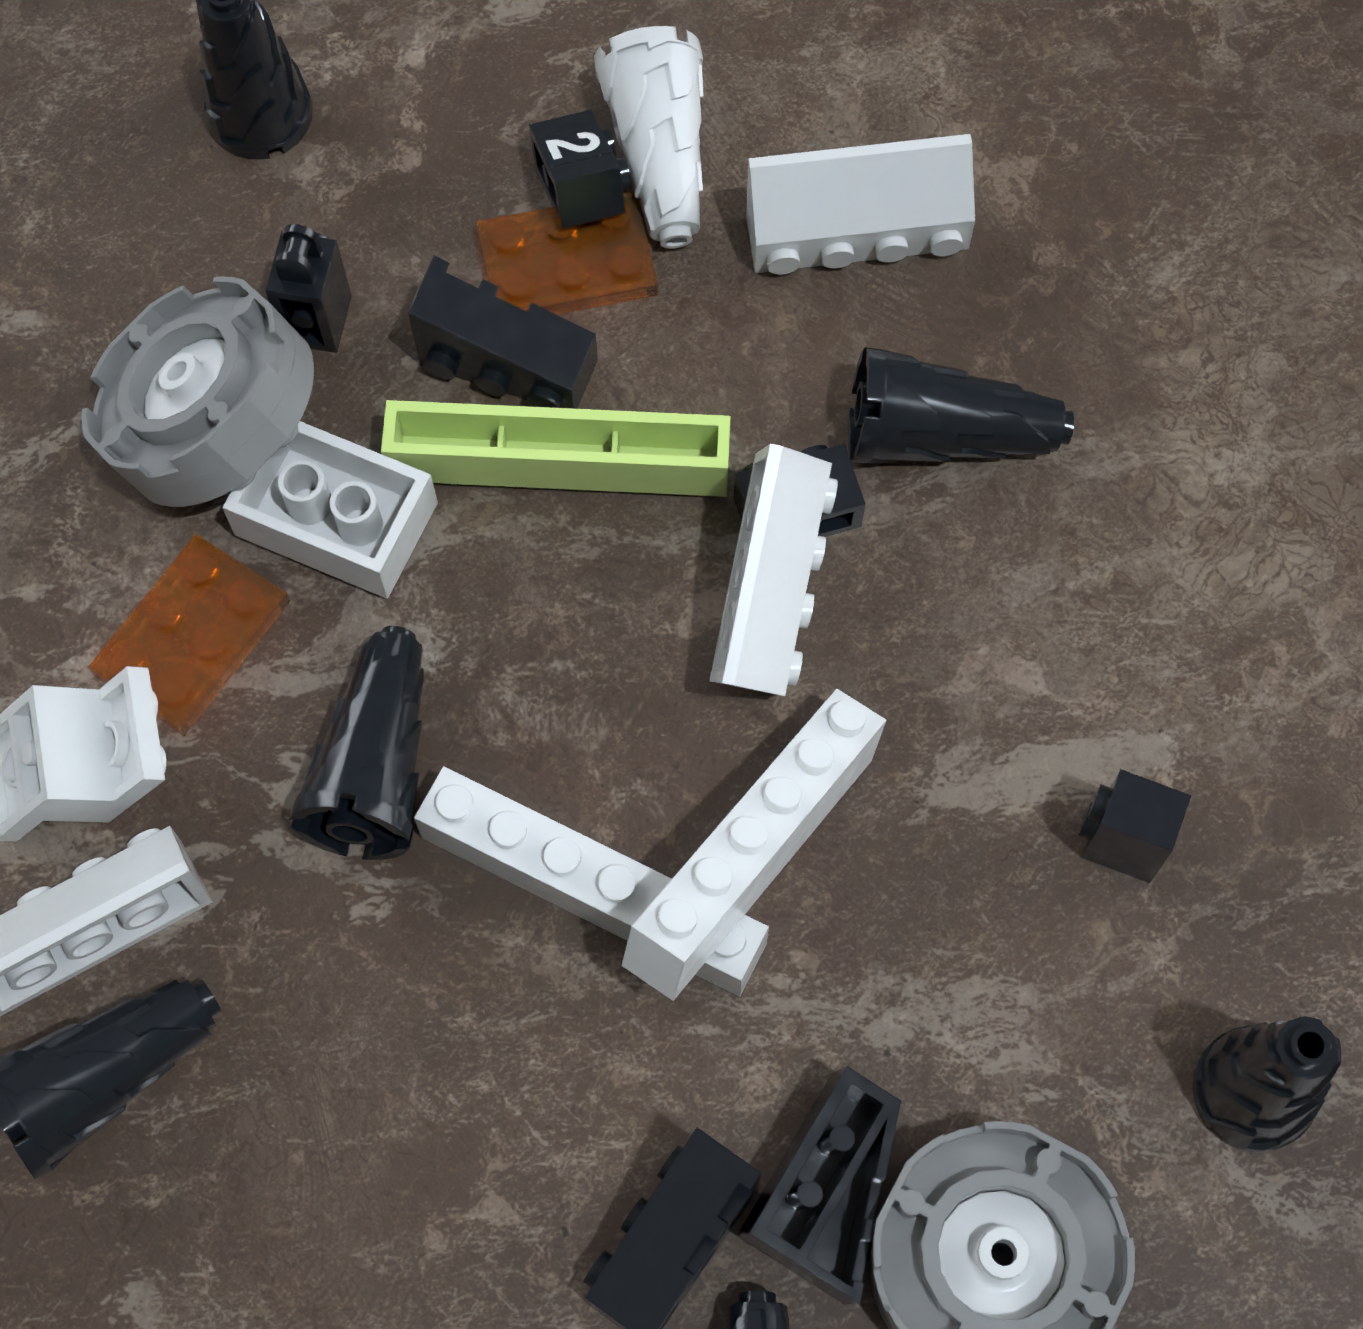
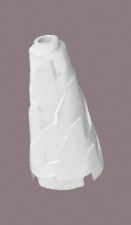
(656, 115)

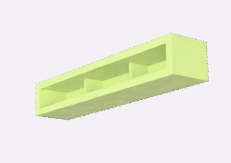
(560, 447)

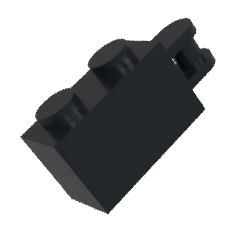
(310, 286)

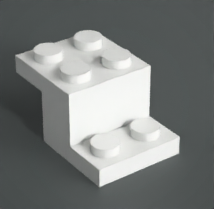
(78, 753)

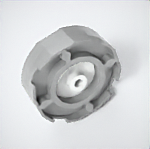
(199, 393)
(1010, 1193)

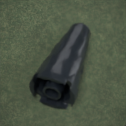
(250, 81)
(942, 413)
(364, 773)
(87, 1072)
(1266, 1082)

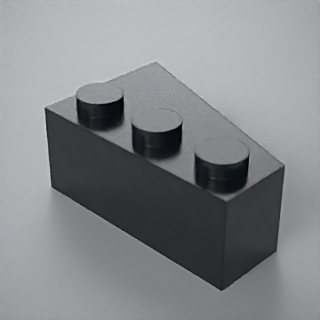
(498, 345)
(827, 1187)
(672, 1234)

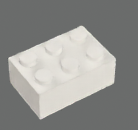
(336, 509)

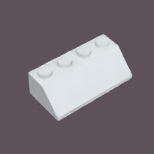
(860, 204)
(772, 571)
(96, 914)

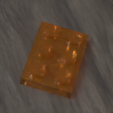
(569, 266)
(193, 630)

